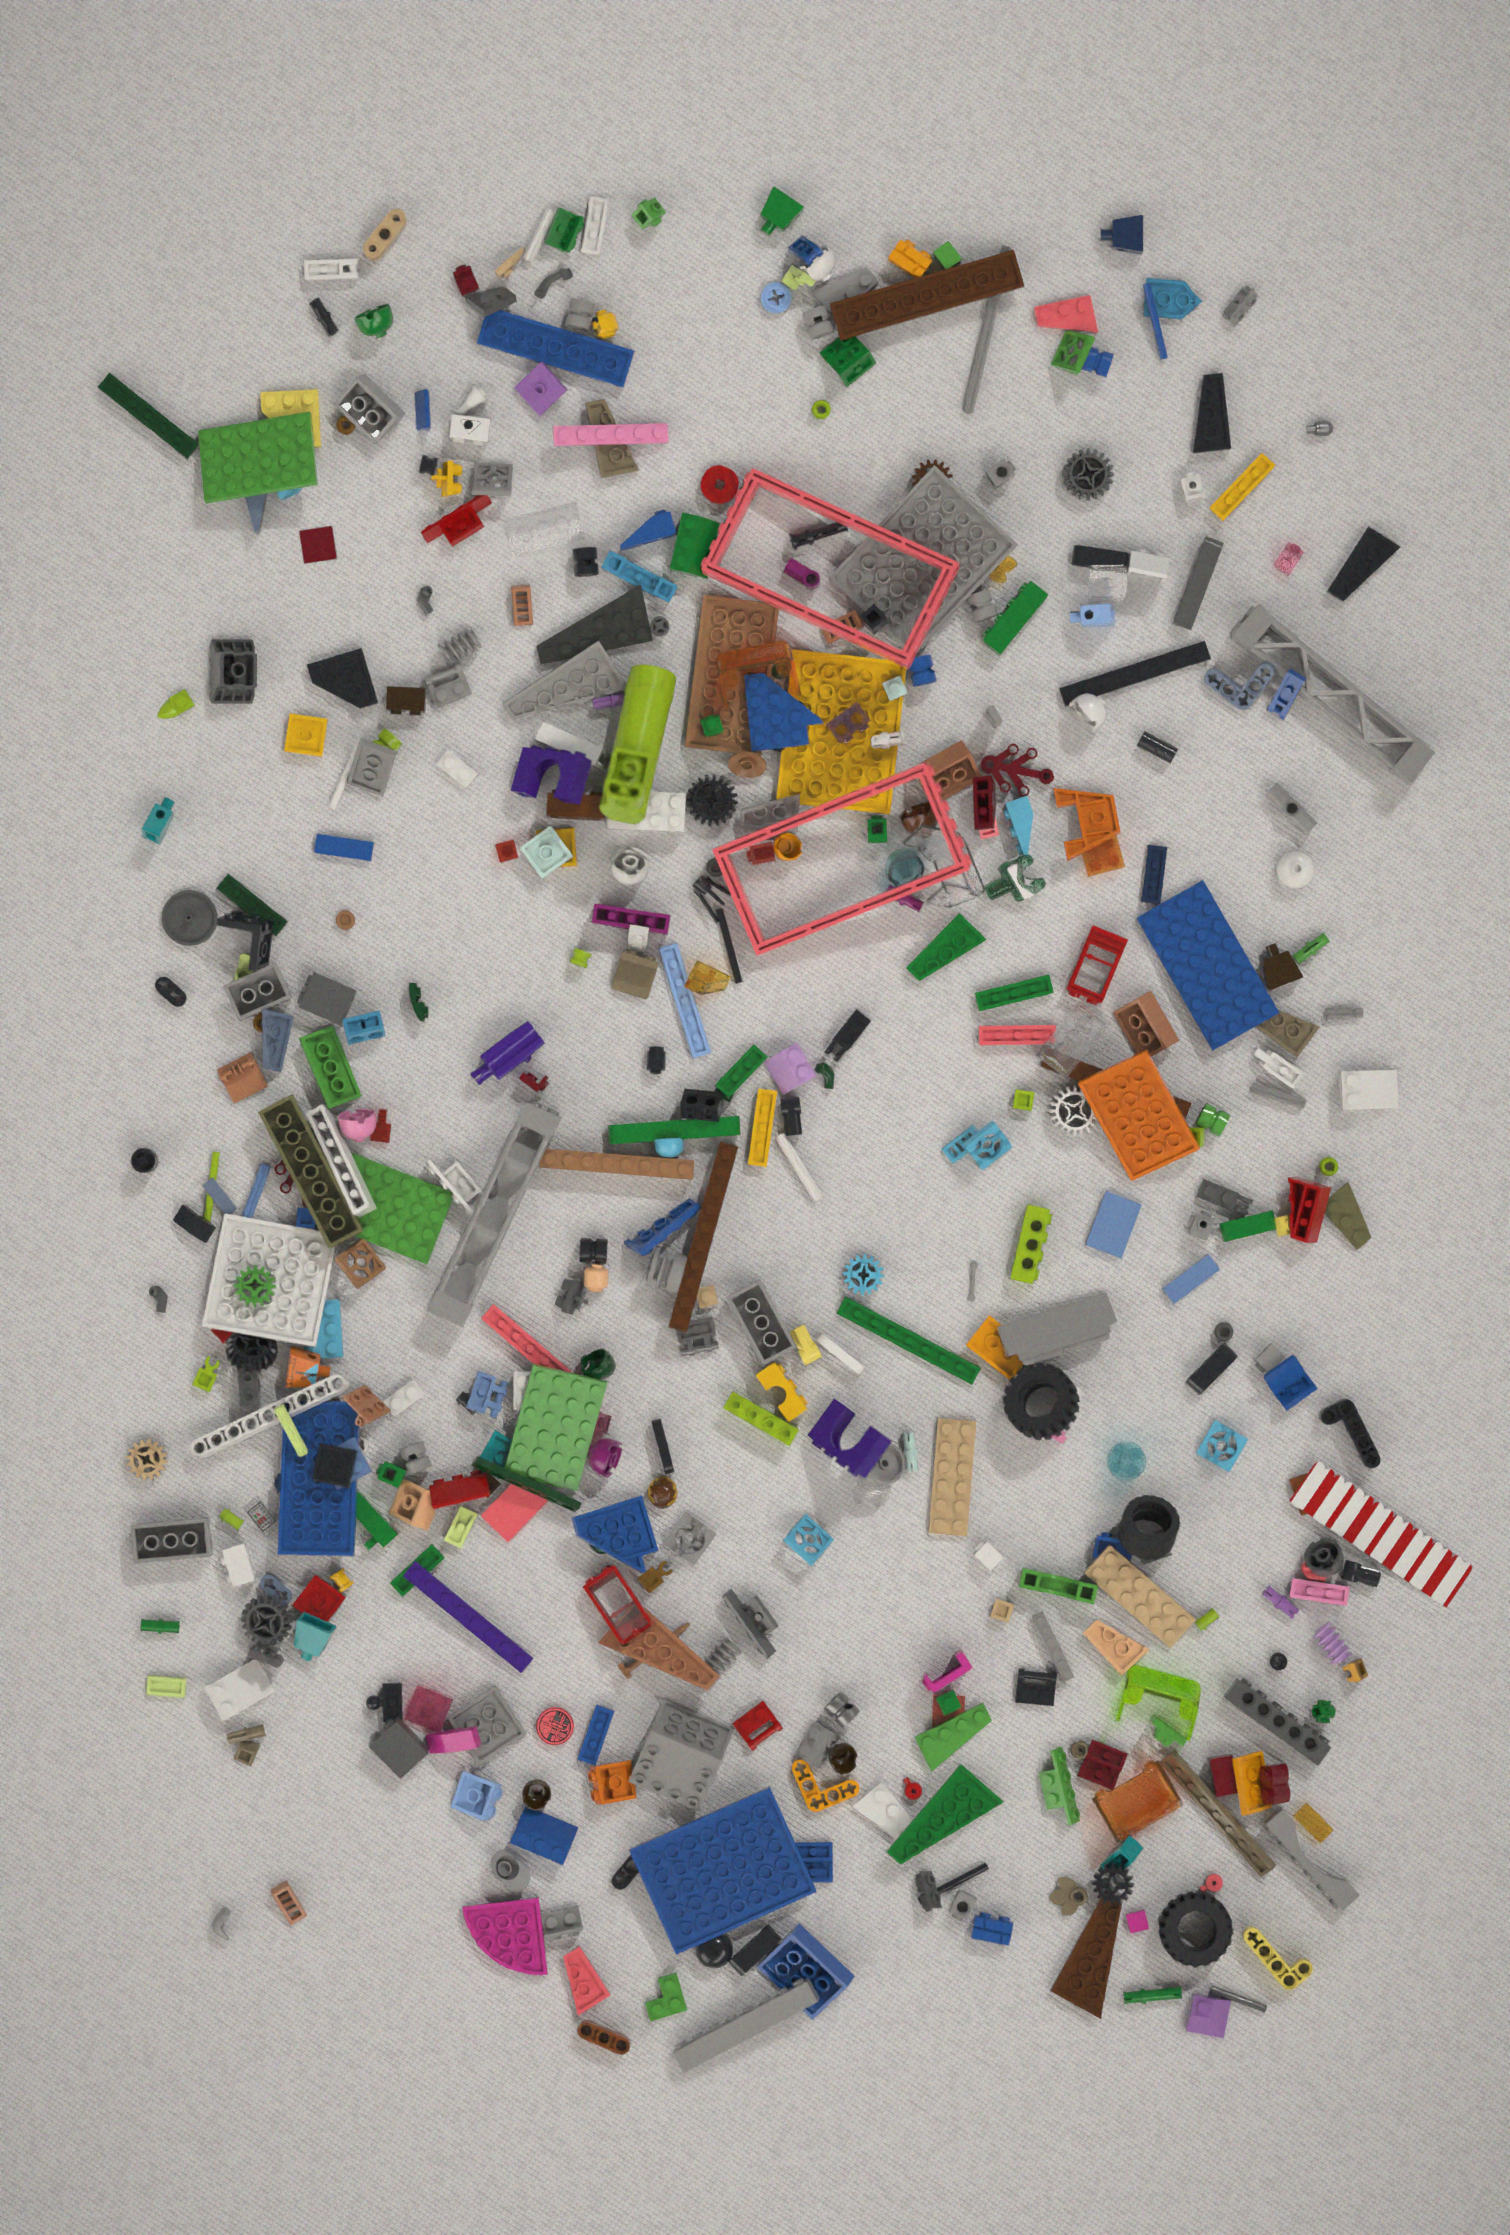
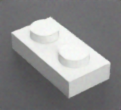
(457, 769)
(637, 938)
(404, 1397)

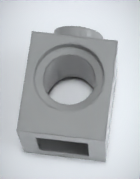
(998, 481)
(1268, 1358)
(962, 1896)

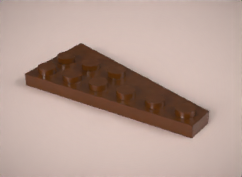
(1088, 1966)

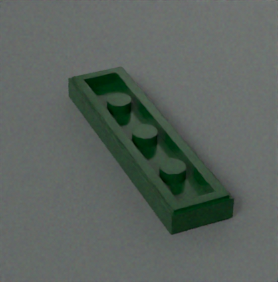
(249, 902)

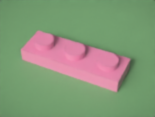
(1319, 1591)

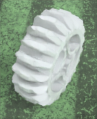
(1064, 1124)

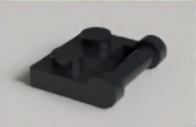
(1035, 1693)

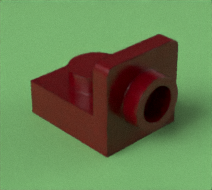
(465, 280)
(530, 1080)

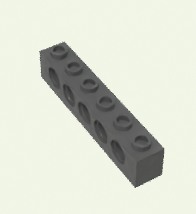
(1314, 1754)

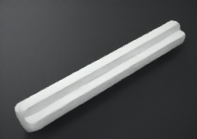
(799, 1167)

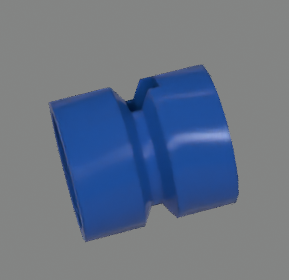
(1098, 362)
(922, 671)

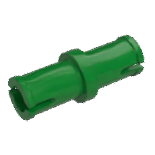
(160, 1626)

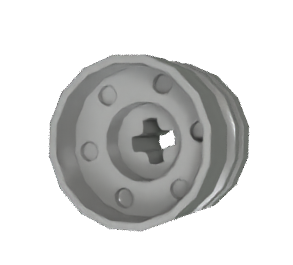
(666, 1270)

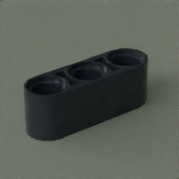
(1085, 556)
(1211, 1368)
(754, 1950)

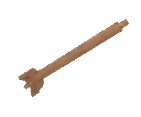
(626, 1670)

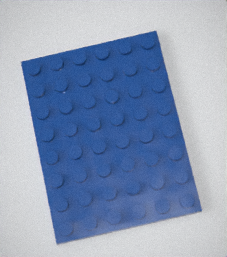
(722, 1870)

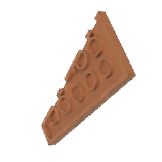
(666, 1652)

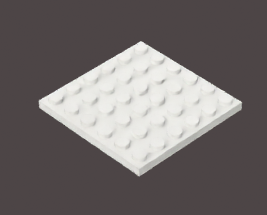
(301, 1274)

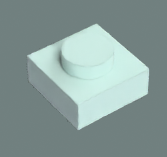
(894, 688)

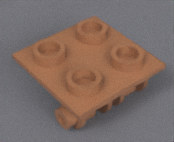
(242, 1077)
(366, 1405)

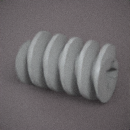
(459, 646)
(722, 1655)

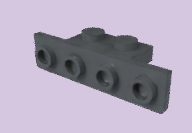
(754, 1619)

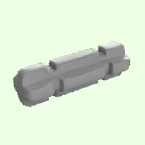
(1344, 1013)

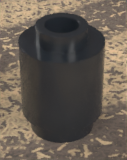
(656, 1060)

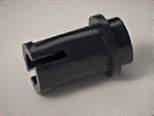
(463, 1399)

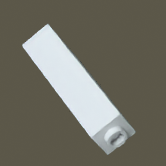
(560, 739)

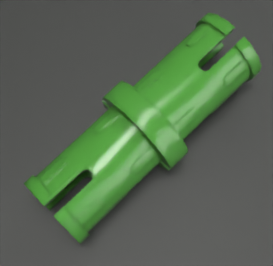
(1310, 948)

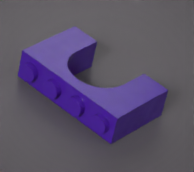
(534, 764)
(828, 1433)

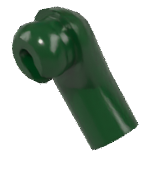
(827, 1073)

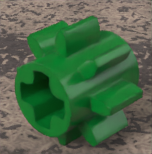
(1323, 1711)

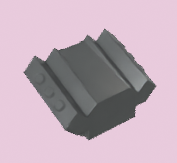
(232, 671)

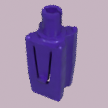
(509, 1053)

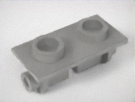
(1235, 312)

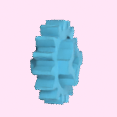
(872, 1275)

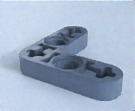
(1239, 691)

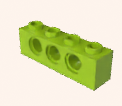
(1018, 1272)
(761, 1418)

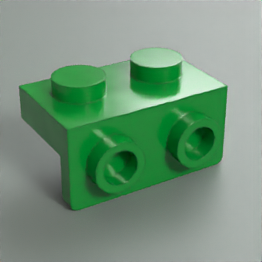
(564, 230)

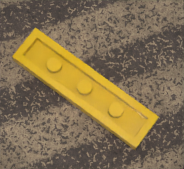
(1242, 487)
(762, 1127)

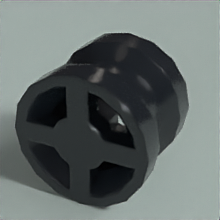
(428, 465)

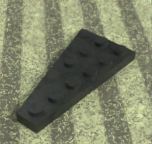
(615, 626)

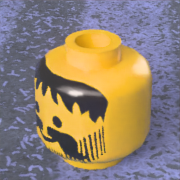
(604, 324)

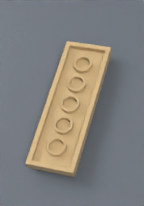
(952, 1477)
(1140, 1595)

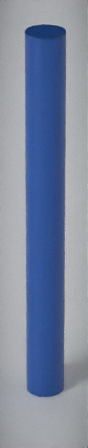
(1155, 321)

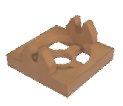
(363, 1246)

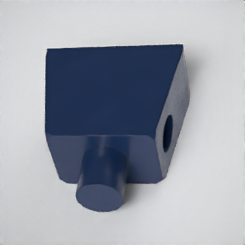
(1125, 234)

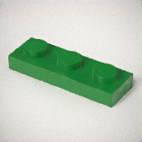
(741, 1071)
(428, 1559)

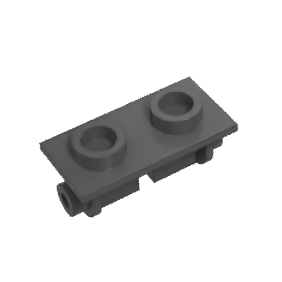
(926, 1882)

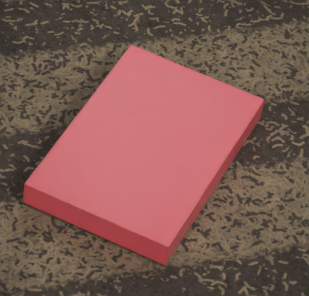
(512, 1511)

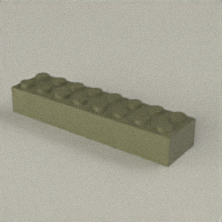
(310, 1171)

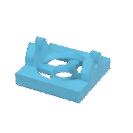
(970, 1144)
(1203, 1448)
(825, 1539)

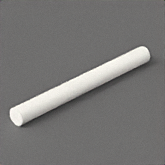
(343, 780)

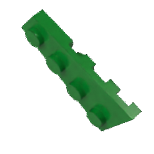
(947, 946)

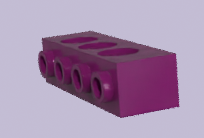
(625, 917)

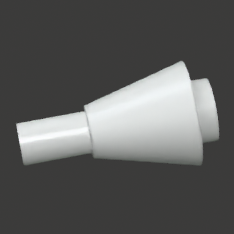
(476, 397)

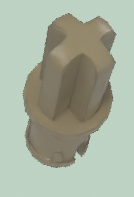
(246, 1734)

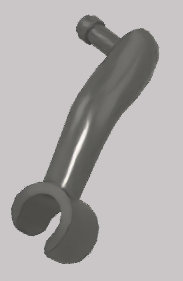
(542, 290)

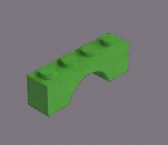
(1058, 1585)

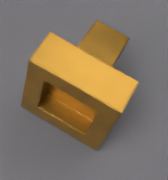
(1357, 1670)

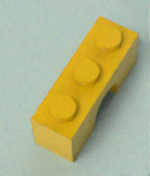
(773, 1376)

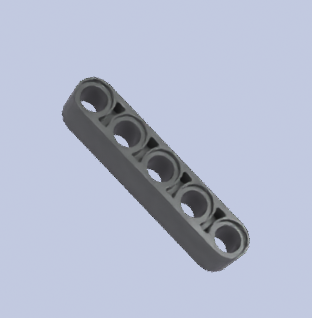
(1198, 583)

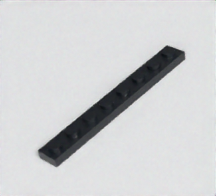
(1137, 672)

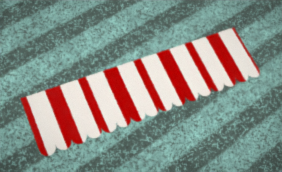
(1381, 1534)

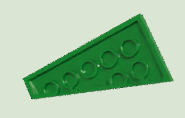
(950, 1809)

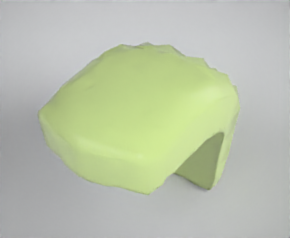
(243, 966)

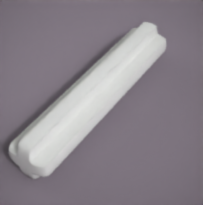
(539, 235)

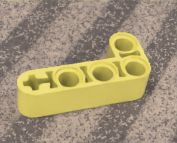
(1272, 1955)

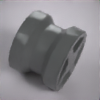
(657, 624)

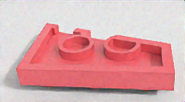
(584, 1981)

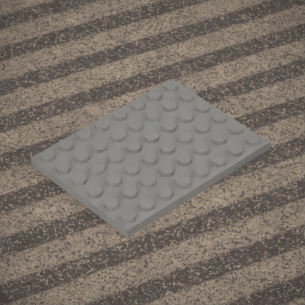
(942, 521)

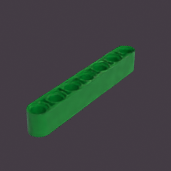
(673, 1129)

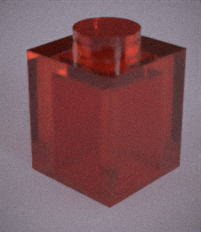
(761, 853)

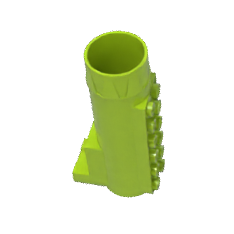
(637, 743)

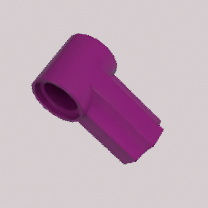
(801, 573)

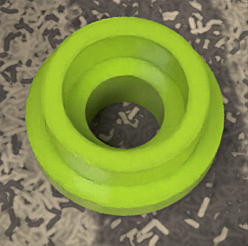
(821, 403)
(1333, 1162)

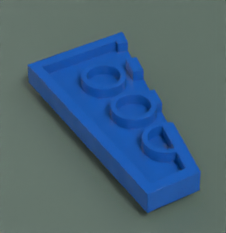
(662, 1228)

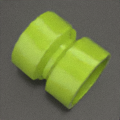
(388, 740)

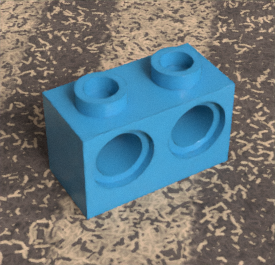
(363, 1027)

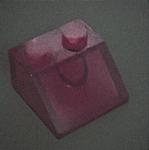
(428, 1708)

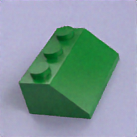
(693, 544)

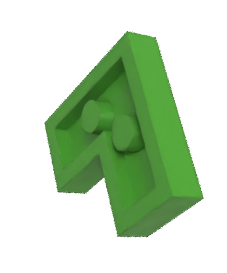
(672, 1999)

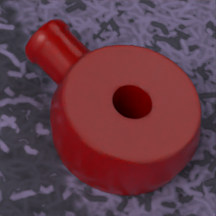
(912, 1785)

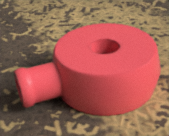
(1208, 1883)

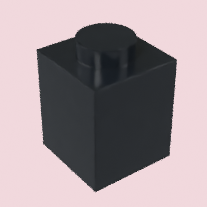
(873, 619)

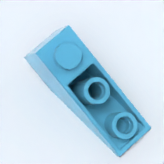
(1021, 818)

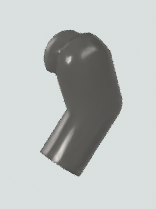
(423, 599)

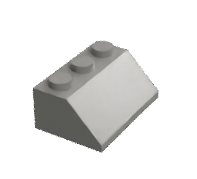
(369, 408)
(257, 992)

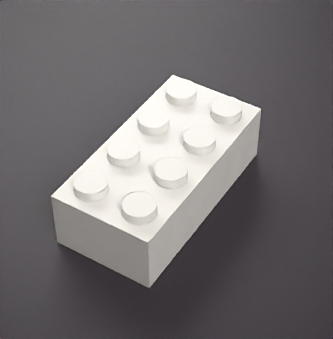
(663, 814)

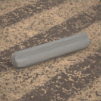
(1278, 1095)

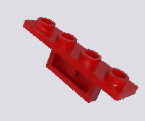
(459, 523)

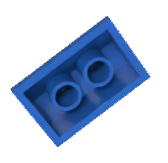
(544, 1835)

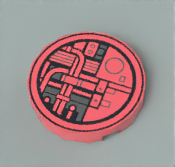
(555, 1726)

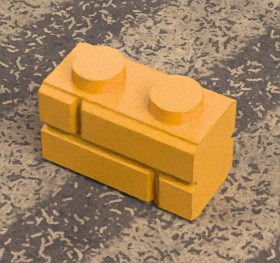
(910, 259)

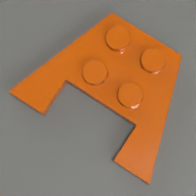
(1096, 819)

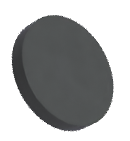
(189, 918)

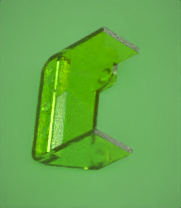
(1161, 1684)

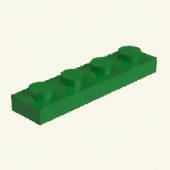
(1014, 993)

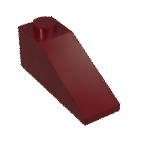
(984, 802)

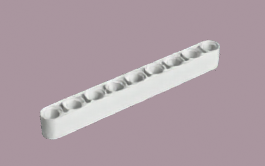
(260, 1416)

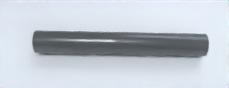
(1239, 1999)

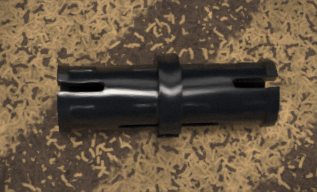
(324, 316)

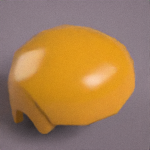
(787, 846)

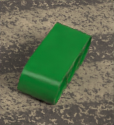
(1247, 1226)

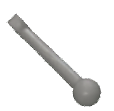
(971, 1297)

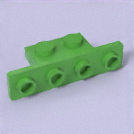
(1058, 1787)

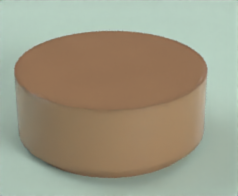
(345, 920)

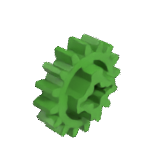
(245, 1285)

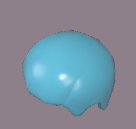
(669, 1147)

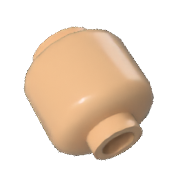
(596, 1277)

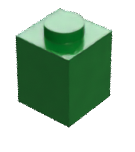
(948, 1702)

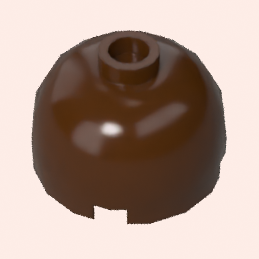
(921, 814)

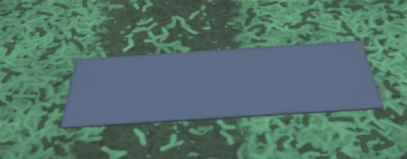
(219, 1196)

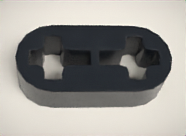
(174, 988)

